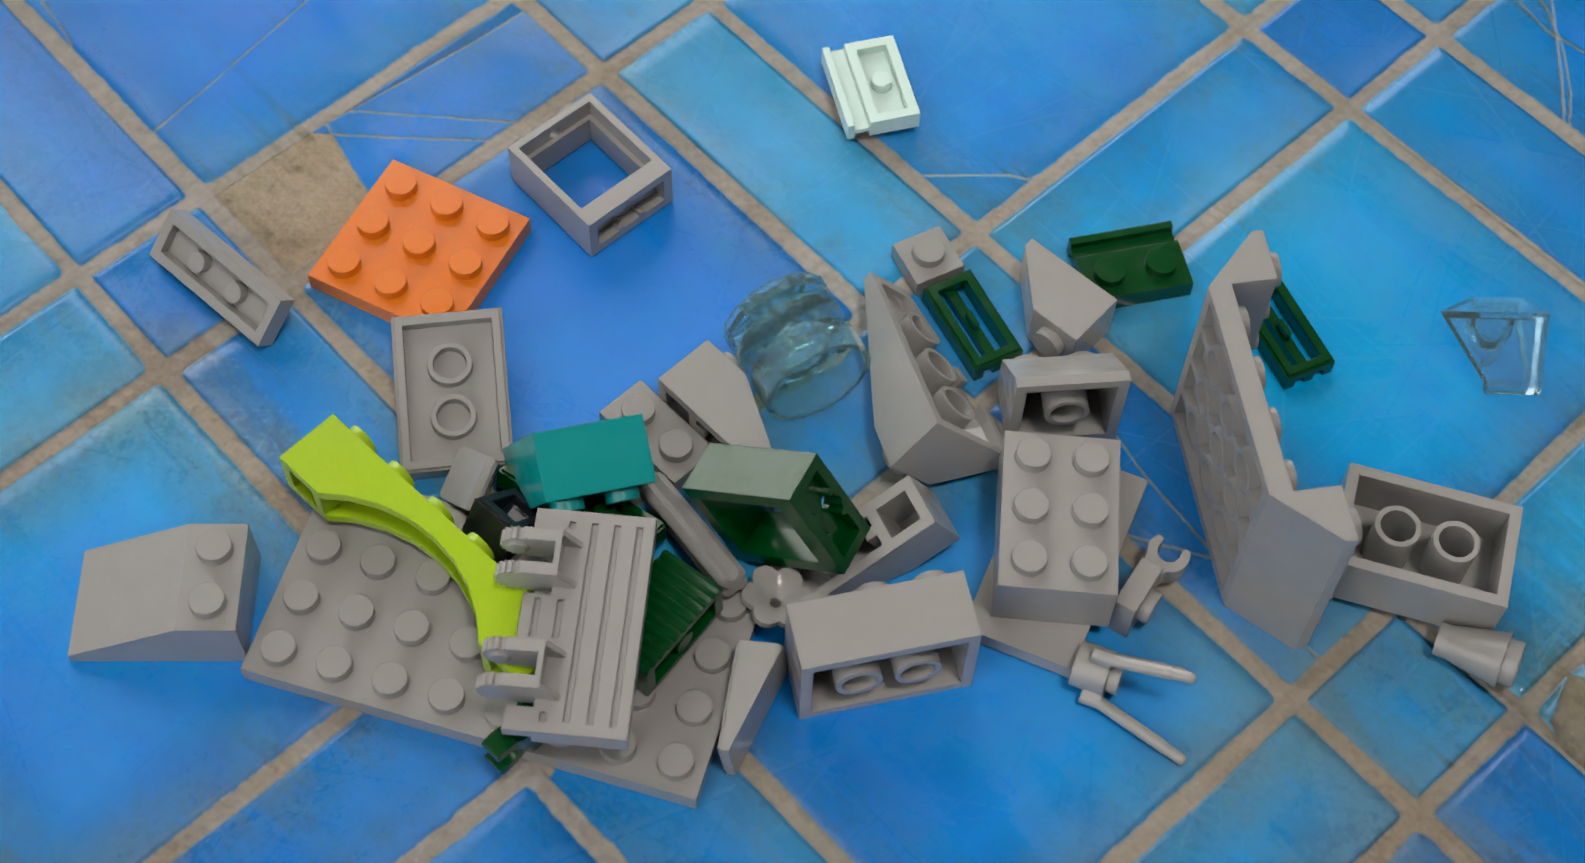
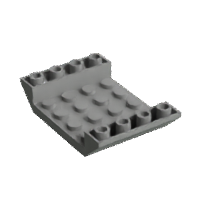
(1268, 543)

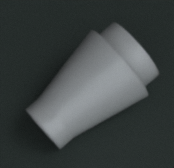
(1481, 652)

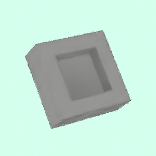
(926, 259)

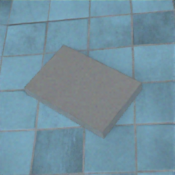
(450, 388)

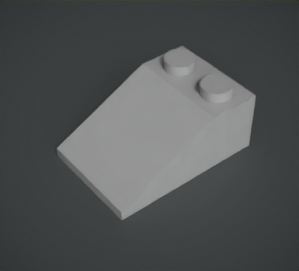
(168, 596)

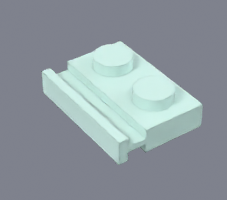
(870, 87)

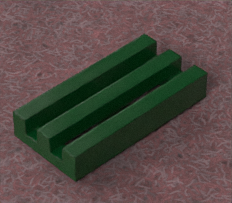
(953, 332)
(1280, 349)

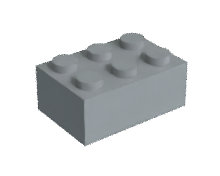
(1057, 528)
(1429, 550)
(881, 643)

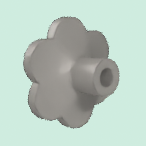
(770, 593)

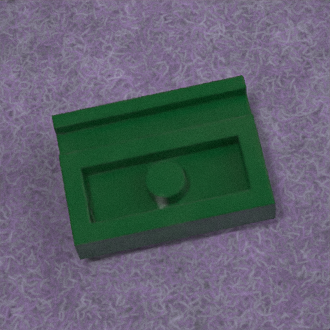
(1133, 263)

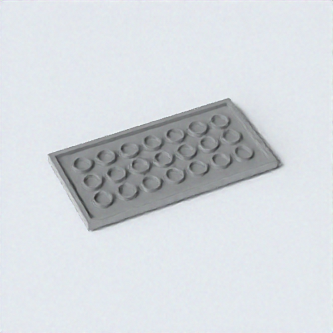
(395, 638)

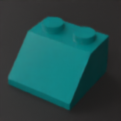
(583, 462)

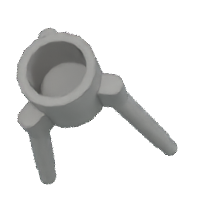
(1102, 671)

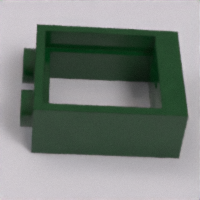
(738, 481)

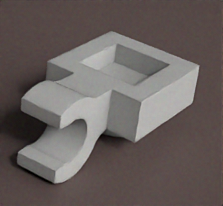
(1139, 595)

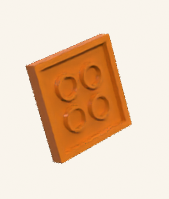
(419, 248)

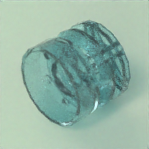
(796, 346)

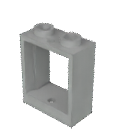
(616, 210)

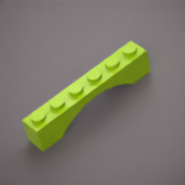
(350, 483)

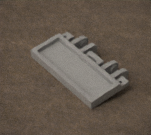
(581, 634)

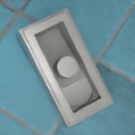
(752, 688)

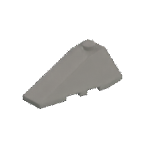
(918, 397)

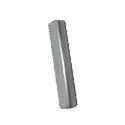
(694, 535)

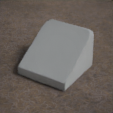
(469, 478)

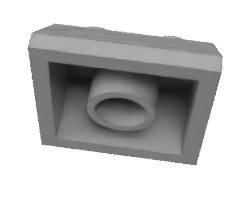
(1063, 394)

